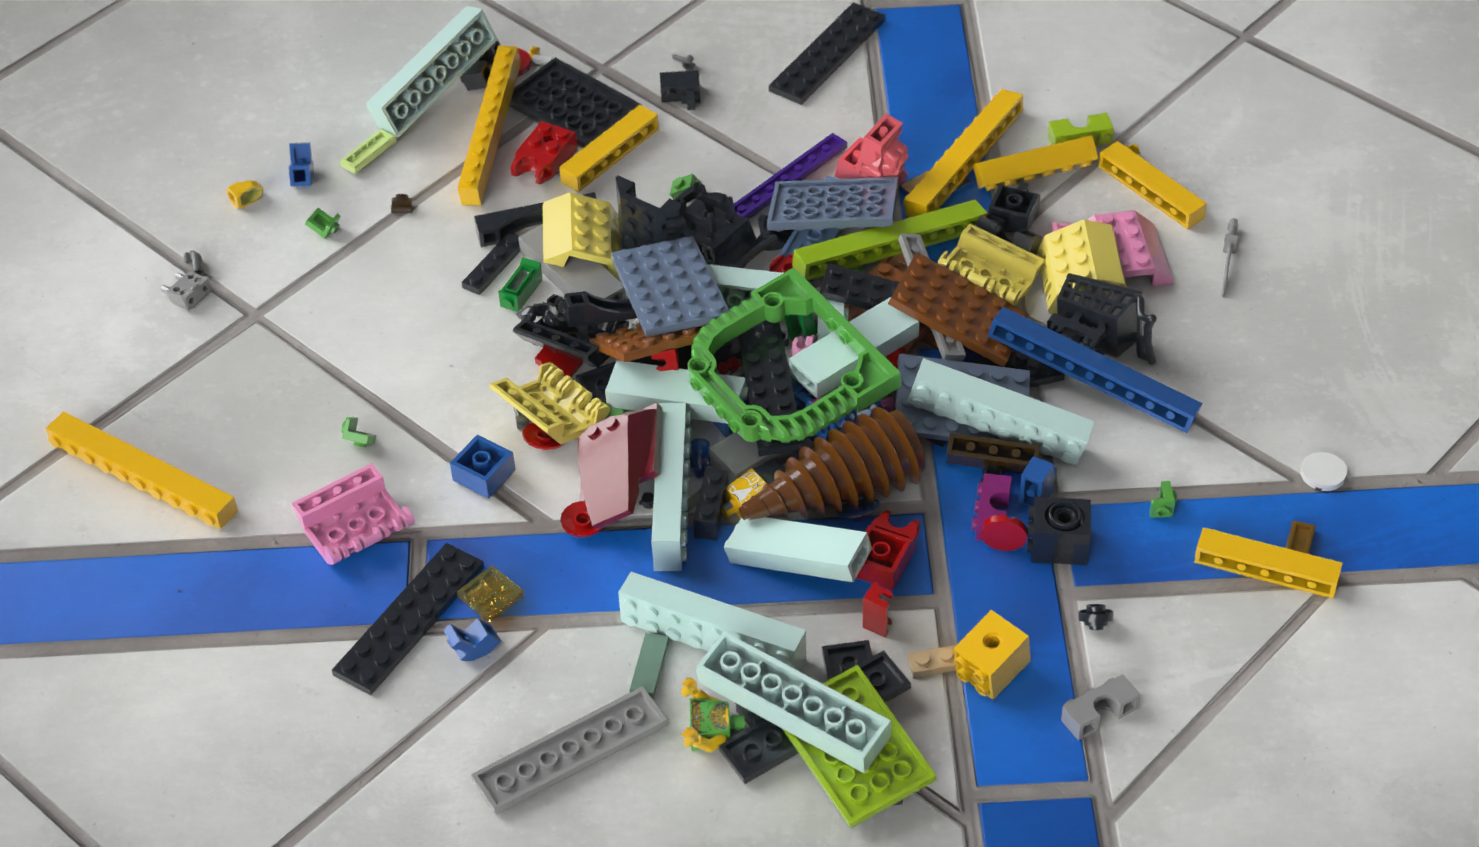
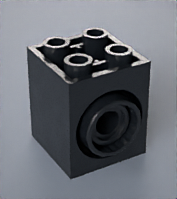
(1059, 530)

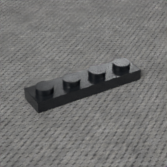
(492, 264)

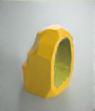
(244, 193)

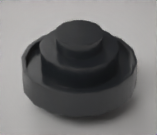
(1095, 616)

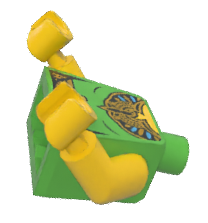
(708, 719)

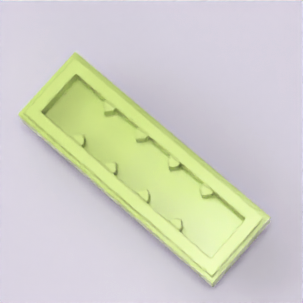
(368, 151)

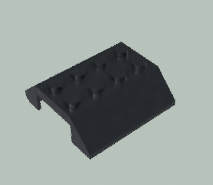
(643, 222)
(572, 342)

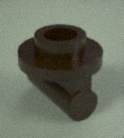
(401, 204)

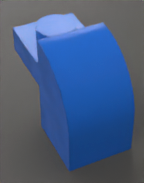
(302, 167)
(474, 642)

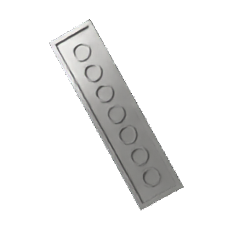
(568, 750)

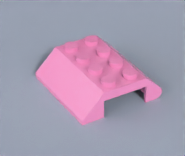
(1138, 246)
(350, 514)

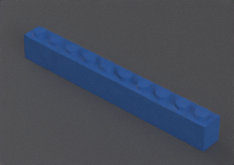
(1095, 369)

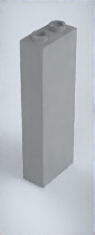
(576, 274)

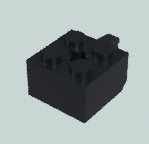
(1015, 206)

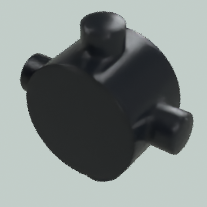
(647, 500)

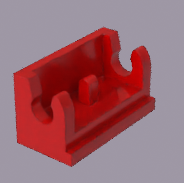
(669, 356)
(876, 610)

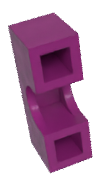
(994, 494)

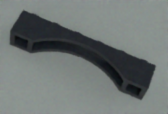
(495, 225)
(587, 309)

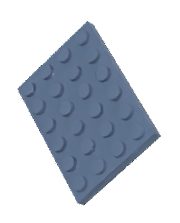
(833, 204)
(669, 286)
(939, 427)

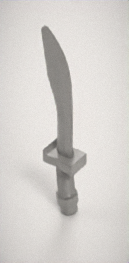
(1229, 247)

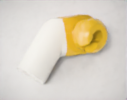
(537, 58)

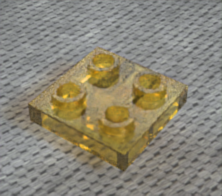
(490, 593)

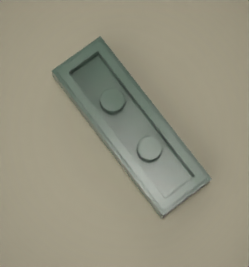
(650, 663)

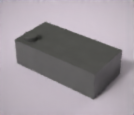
(739, 456)

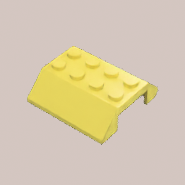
(580, 229)
(1079, 249)
(993, 264)
(554, 409)

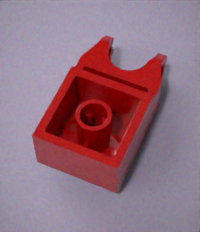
(544, 152)
(890, 551)

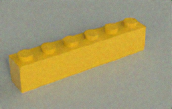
(609, 148)
(1035, 162)
(1152, 185)
(1268, 562)

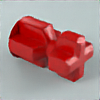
(731, 364)

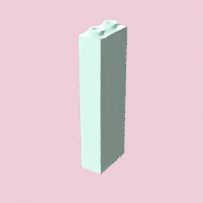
(825, 361)
(641, 385)
(798, 548)

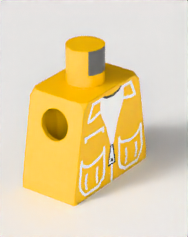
(740, 491)

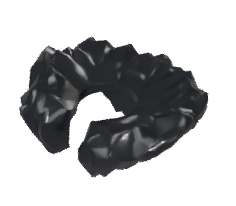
(552, 316)

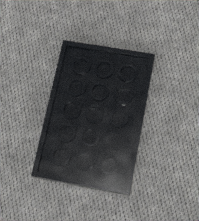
(571, 101)

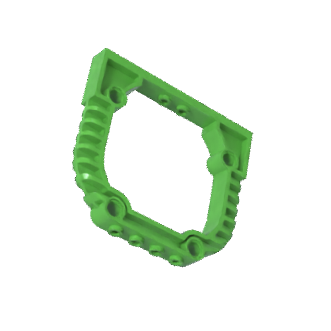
(784, 296)

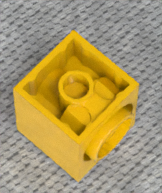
(991, 655)

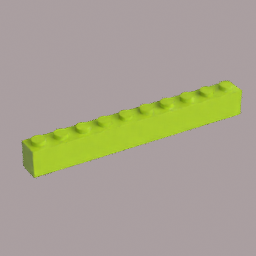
(882, 243)

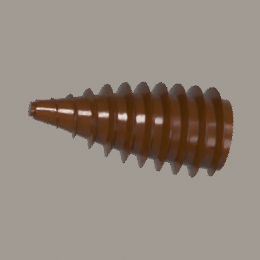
(843, 467)

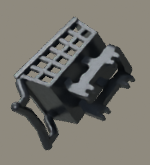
(719, 229)
(1112, 332)

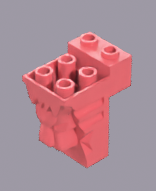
(877, 154)

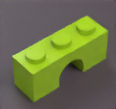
(1097, 125)

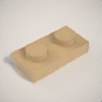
(931, 661)

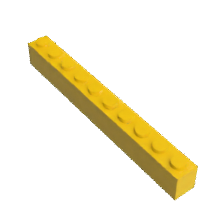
(489, 126)
(964, 153)
(142, 470)

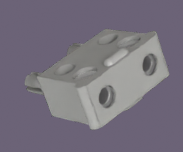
(188, 289)

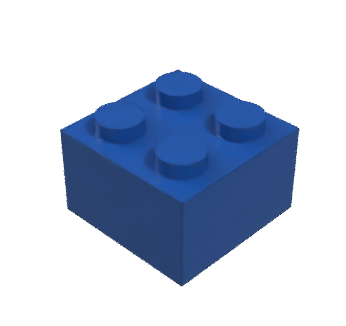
(482, 466)

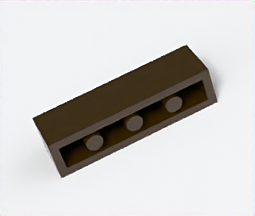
(983, 452)

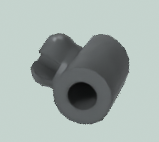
(196, 260)

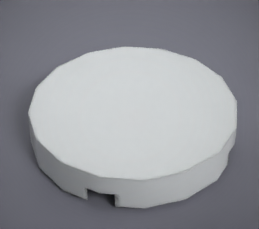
(1323, 471)

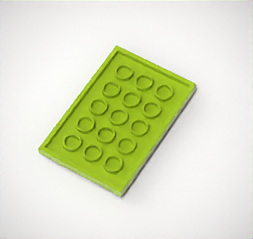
(891, 776)

